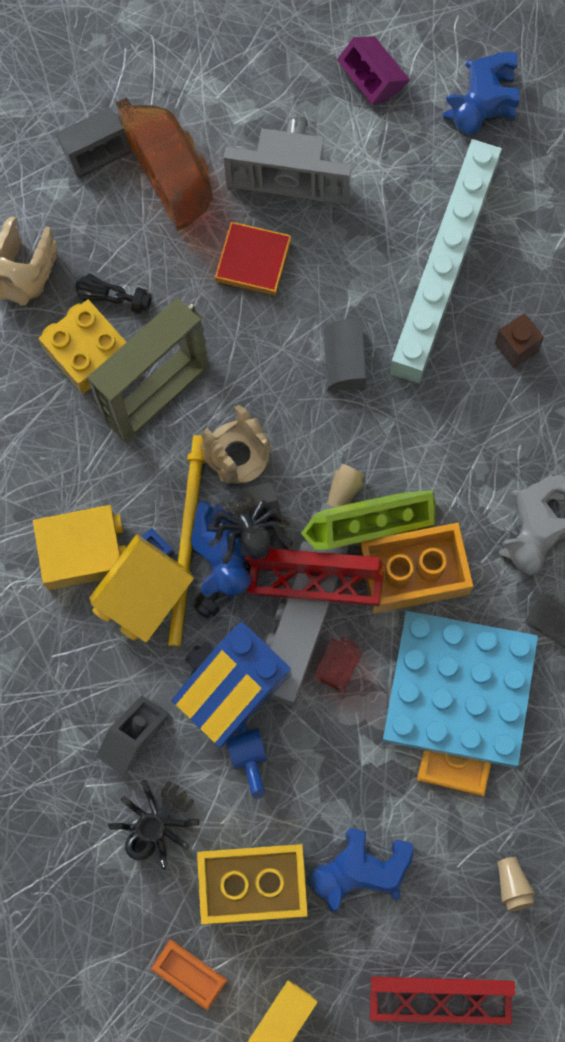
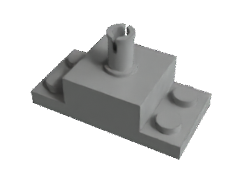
(288, 166)

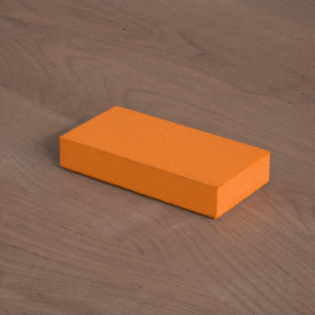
(189, 974)

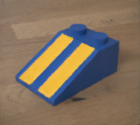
(231, 684)

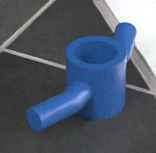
(246, 752)

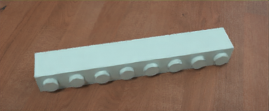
(445, 262)

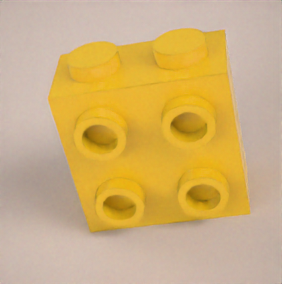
(81, 343)

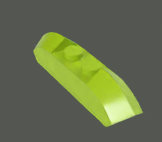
(371, 519)

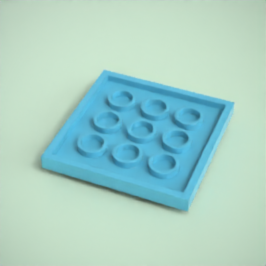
(461, 689)

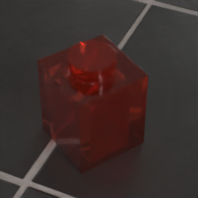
(338, 664)

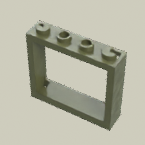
(173, 325)

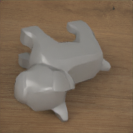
(539, 524)

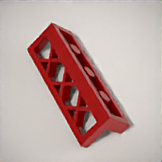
(318, 564)
(442, 986)

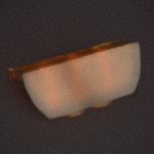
(168, 160)

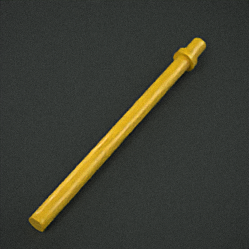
(196, 459)

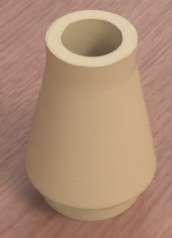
(345, 486)
(514, 885)

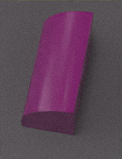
(372, 69)

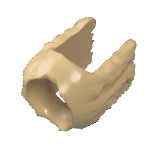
(26, 279)
(243, 431)

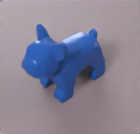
(485, 95)
(228, 578)
(359, 869)

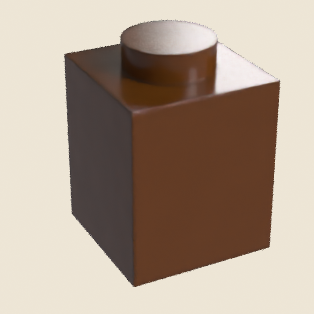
(519, 340)

